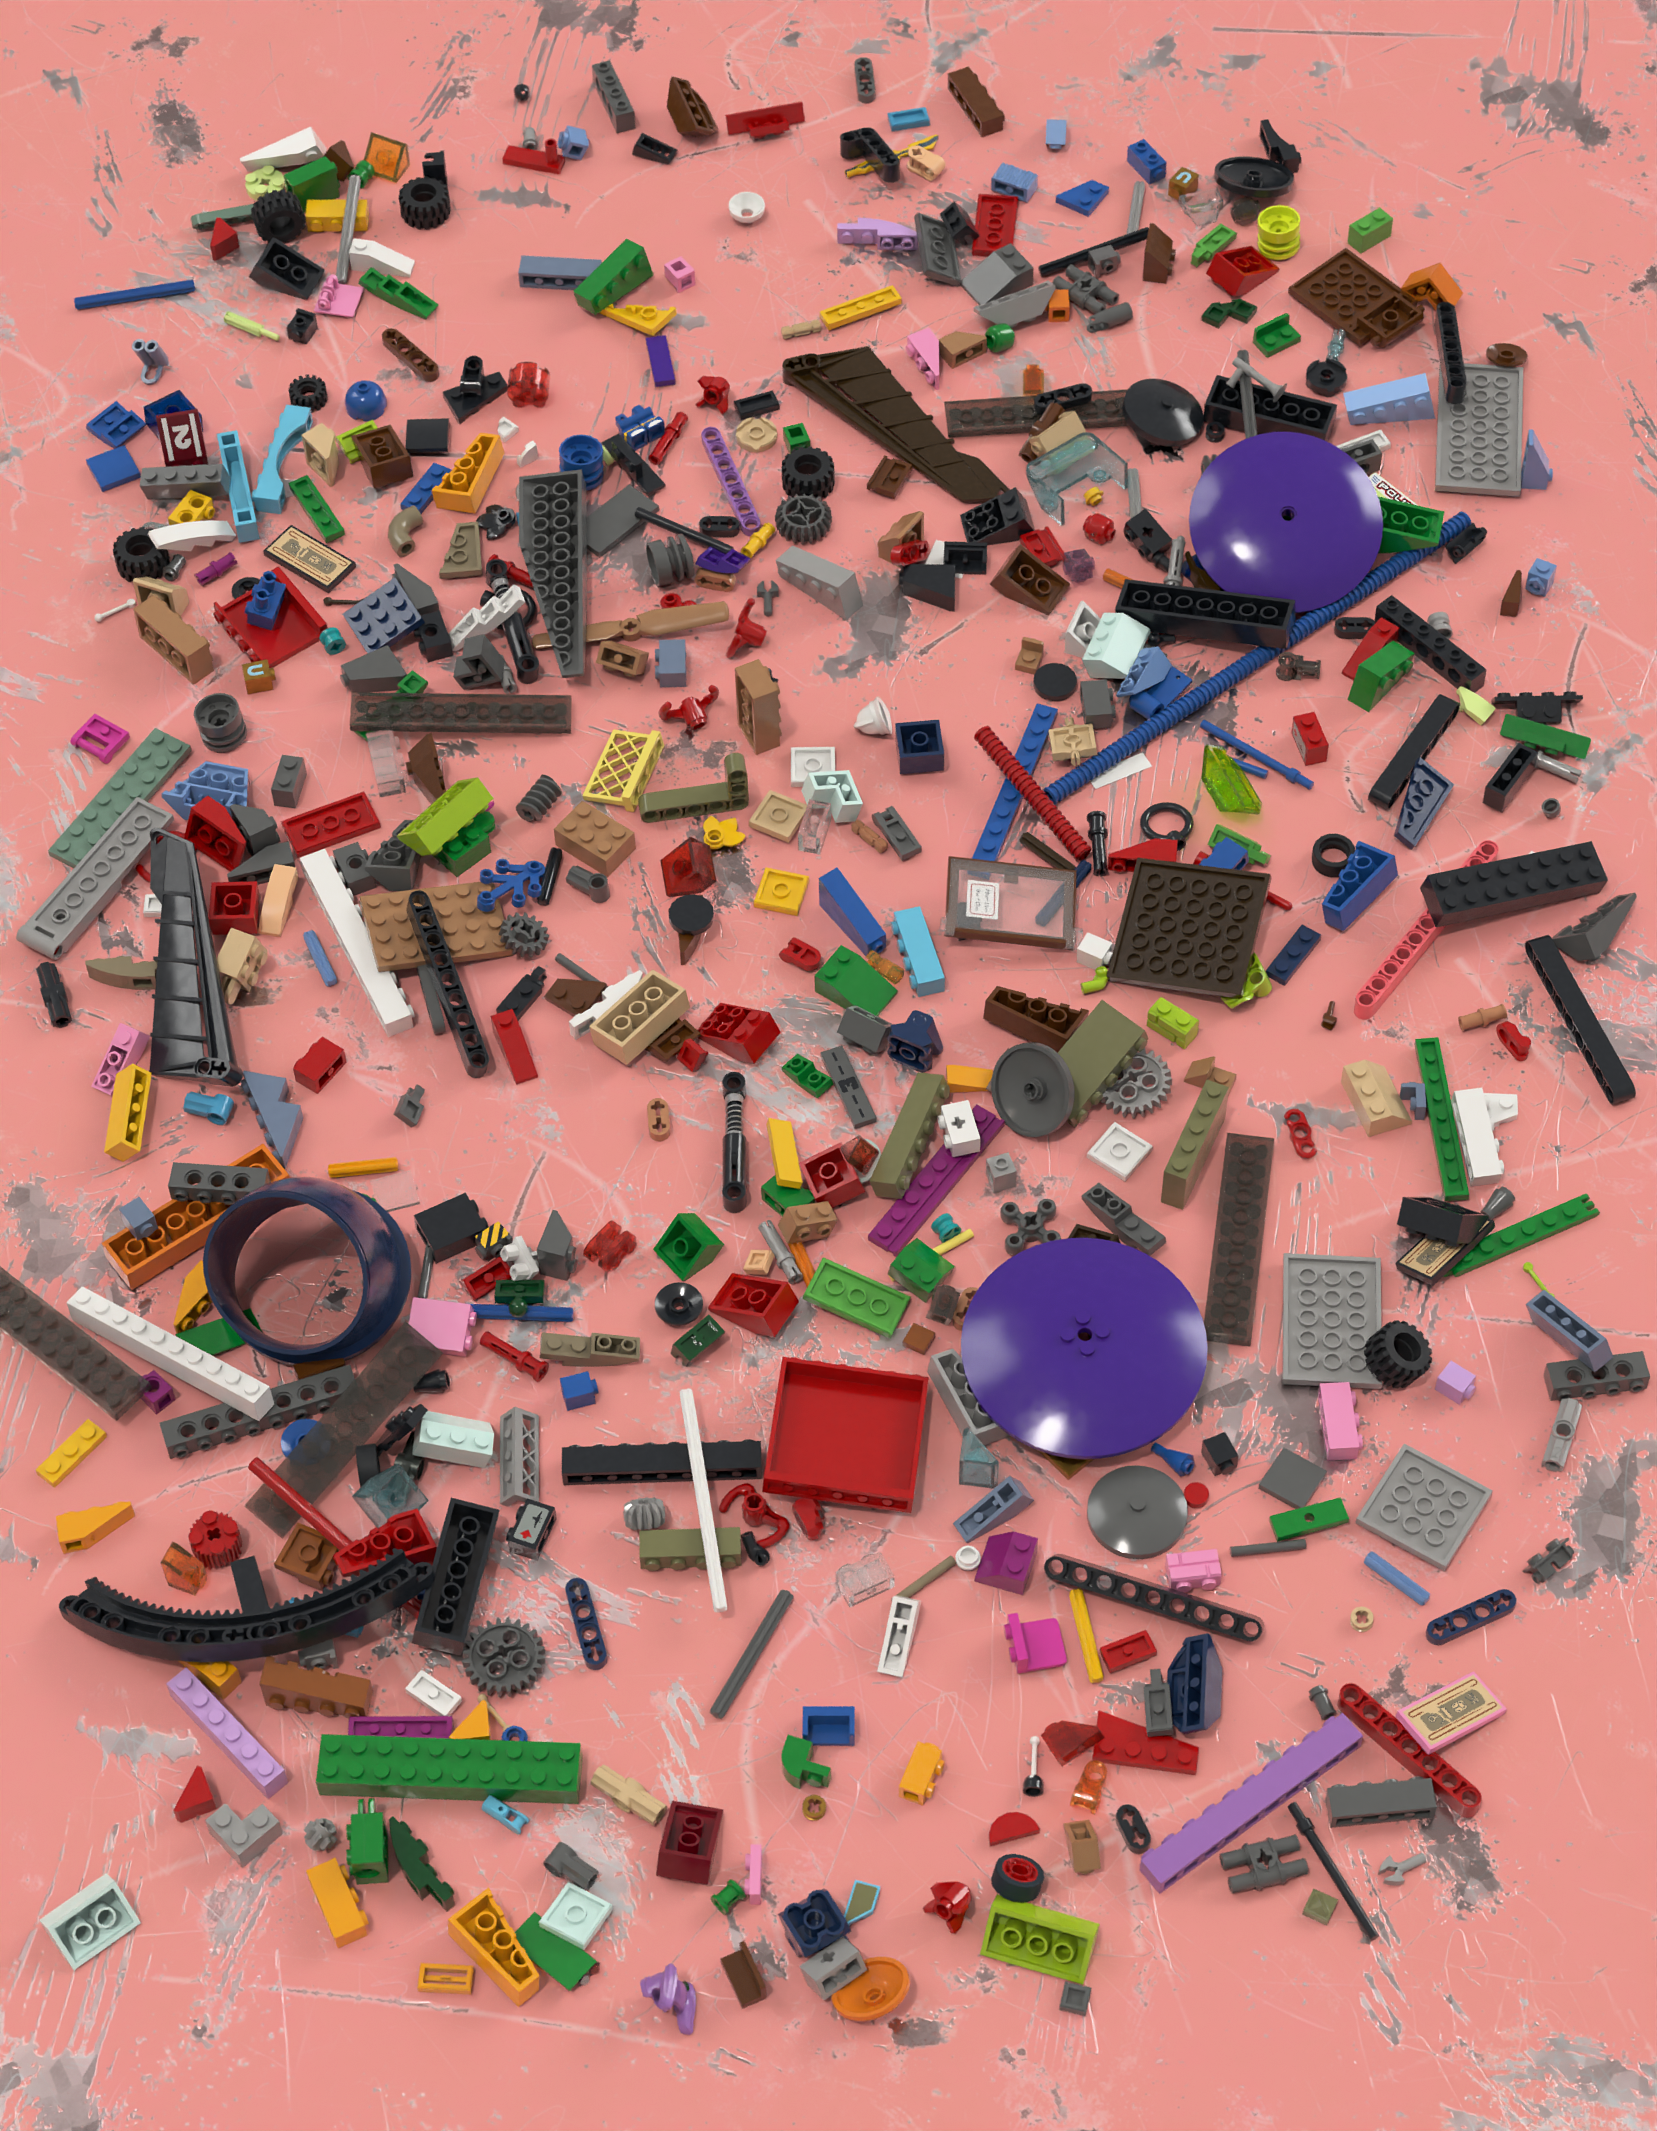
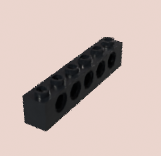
(1432, 646)

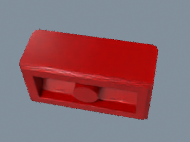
(485, 1278)

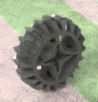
(803, 518)

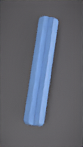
(320, 958)
(1397, 1578)

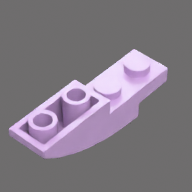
(880, 232)

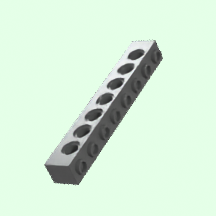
(224, 1414)

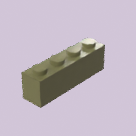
(685, 1548)

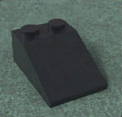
(286, 271)

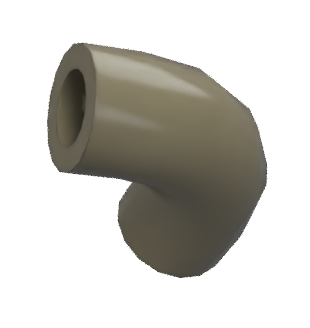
(399, 530)

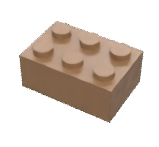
(594, 838)

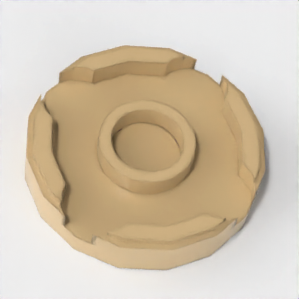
(756, 434)

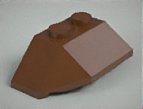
(689, 110)

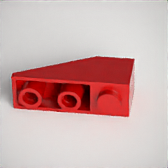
(1156, 849)

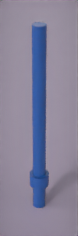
(1291, 774)

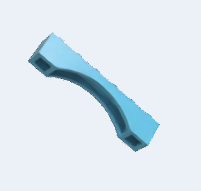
(238, 488)
(270, 492)

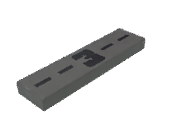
(848, 1087)

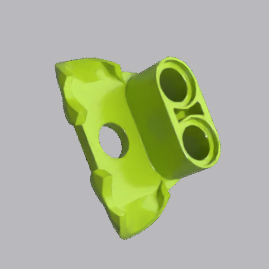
(1256, 974)

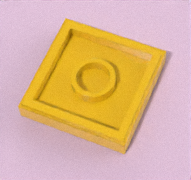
(781, 891)

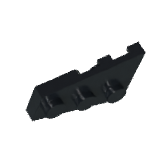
(469, 403)
(400, 1426)

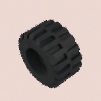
(424, 202)
(278, 216)
(804, 462)
(128, 558)
(1398, 1354)

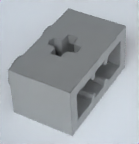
(833, 1968)

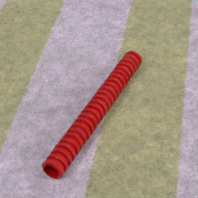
(1032, 793)

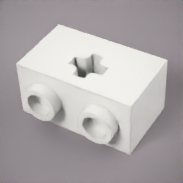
(960, 1128)

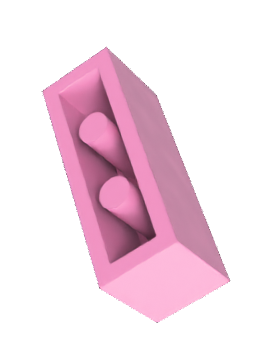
(1339, 1421)

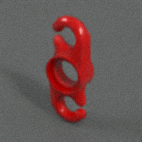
(1297, 1142)

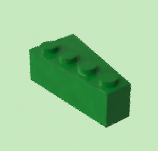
(614, 277)

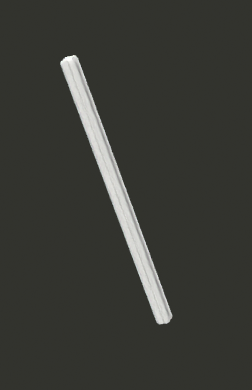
(703, 1501)

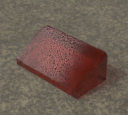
(860, 1154)

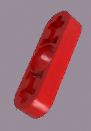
(909, 552)

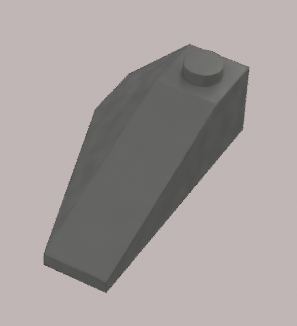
(394, 863)
(1596, 930)

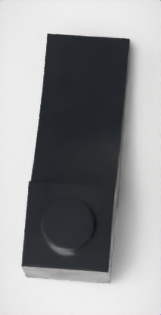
(1277, 148)

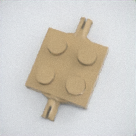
(1072, 742)

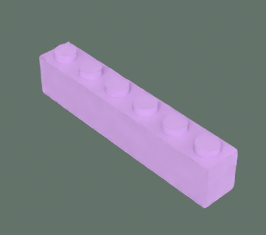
(227, 1733)

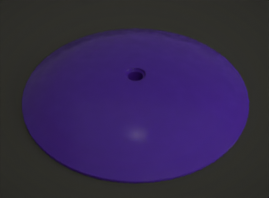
(1255, 551)

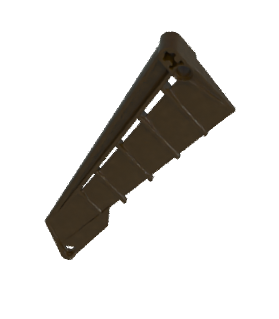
(878, 391)

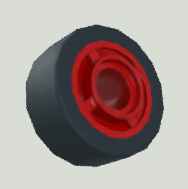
(1017, 1878)

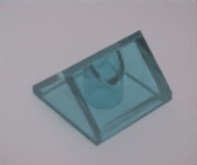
(976, 1463)

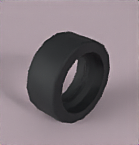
(1335, 841)
(367, 1462)

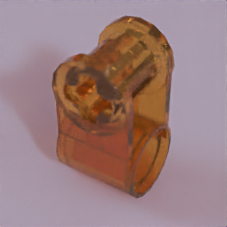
(1088, 1790)

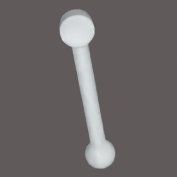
(130, 603)

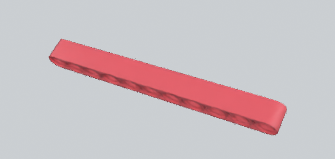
(1409, 948)

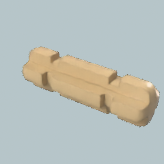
(800, 329)

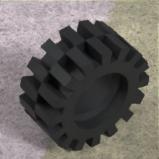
(305, 385)

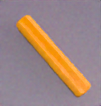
(363, 1167)

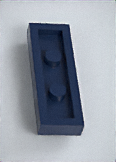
(1293, 955)

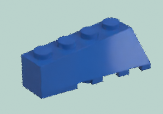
(1358, 885)

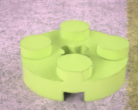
(266, 175)

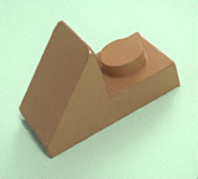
(1205, 1070)

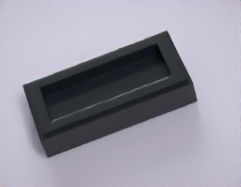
(756, 405)

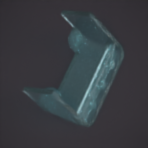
(1070, 463)

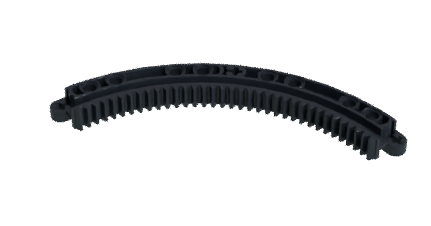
(248, 1634)

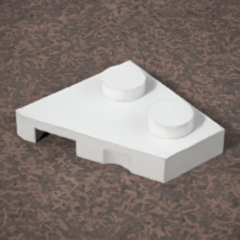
(1502, 1107)

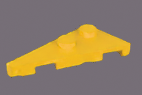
(642, 318)

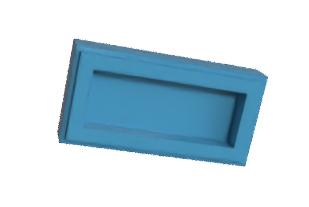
(908, 119)

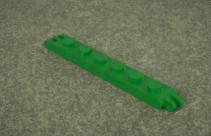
(1526, 1233)

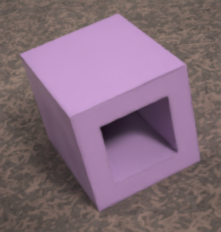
(1456, 1383)

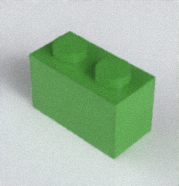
(1370, 230)

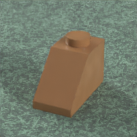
(961, 347)
(1082, 1846)

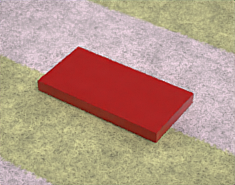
(994, 223)
(330, 824)

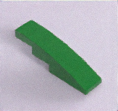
(398, 294)

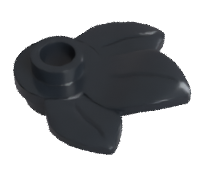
(496, 520)

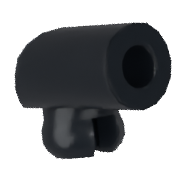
(1160, 640)
(754, 1550)

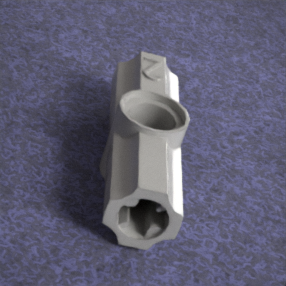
(1558, 1445)

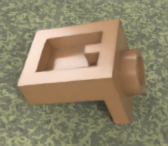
(1030, 655)

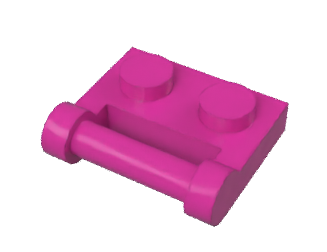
(102, 732)

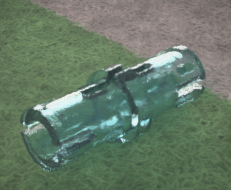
(1336, 345)

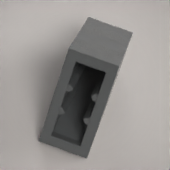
(373, 672)

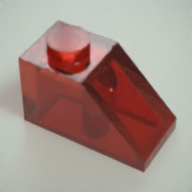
(1070, 1739)

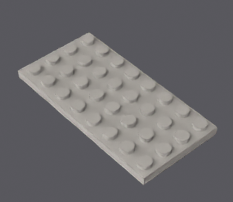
(1483, 434)

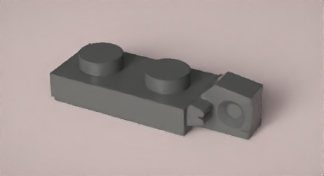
(1158, 1706)

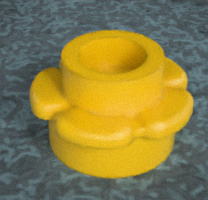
(1093, 496)

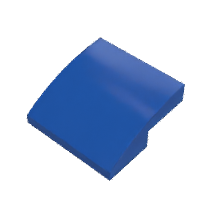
(115, 425)

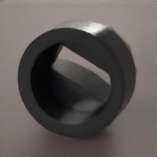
(518, 92)

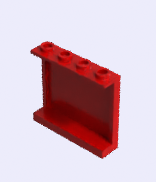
(293, 631)

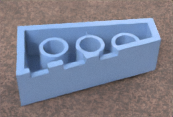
(1391, 402)

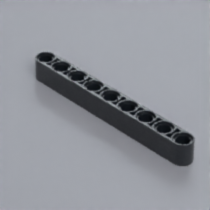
(447, 993)
(1580, 1019)
(1166, 1594)

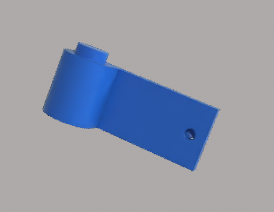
(1160, 694)

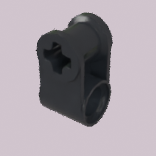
(472, 376)

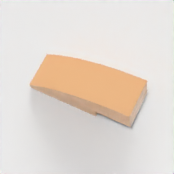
(277, 900)

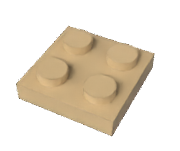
(778, 816)

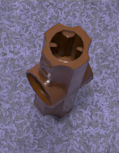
(1048, 418)

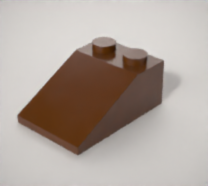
(383, 456)
(1029, 581)

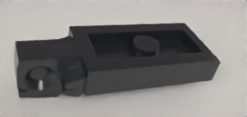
(524, 993)

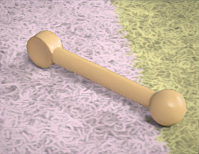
(484, 1697)

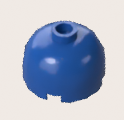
(365, 401)

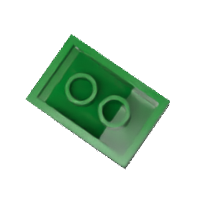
(852, 982)

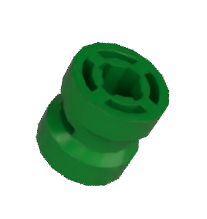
(364, 170)

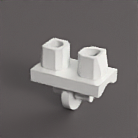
(523, 1257)

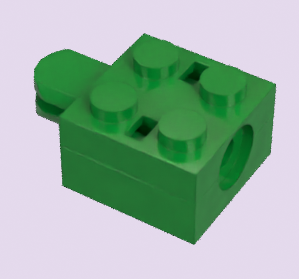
(469, 846)
(368, 1845)

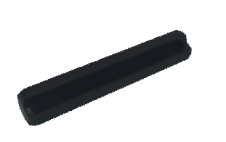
(550, 876)

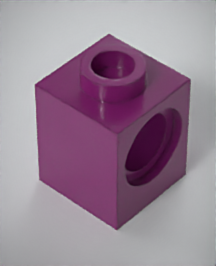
(162, 1397)

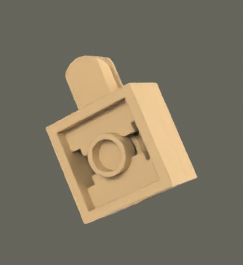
(240, 963)

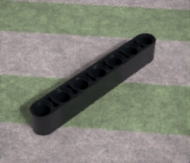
(1450, 353)
(1417, 745)

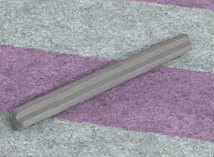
(348, 228)

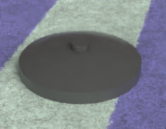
(1032, 1089)
(1137, 1512)

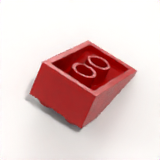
(1241, 270)
(215, 833)
(755, 1303)

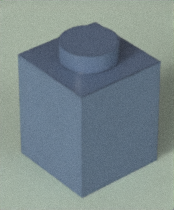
(138, 1218)

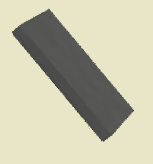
(937, 250)
(616, 519)

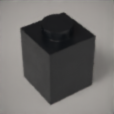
(1219, 1454)

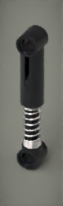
(514, 628)
(734, 1143)

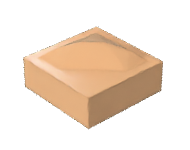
(759, 1262)

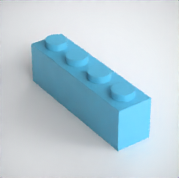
(918, 952)

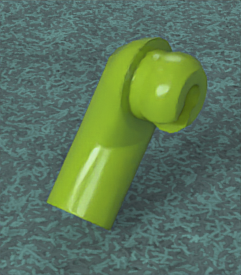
(1098, 982)

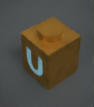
(1183, 183)
(258, 676)

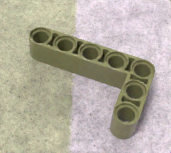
(701, 799)

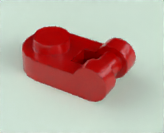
(807, 958)
(1513, 1040)

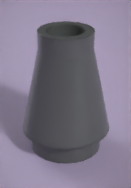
(1498, 1203)

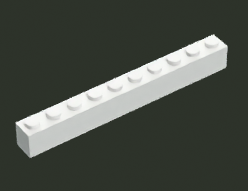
(353, 937)
(170, 1353)

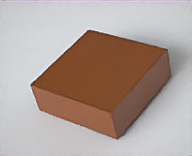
(918, 1338)

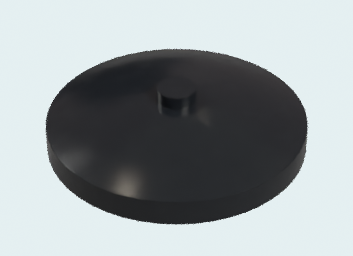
(1253, 177)
(1162, 412)

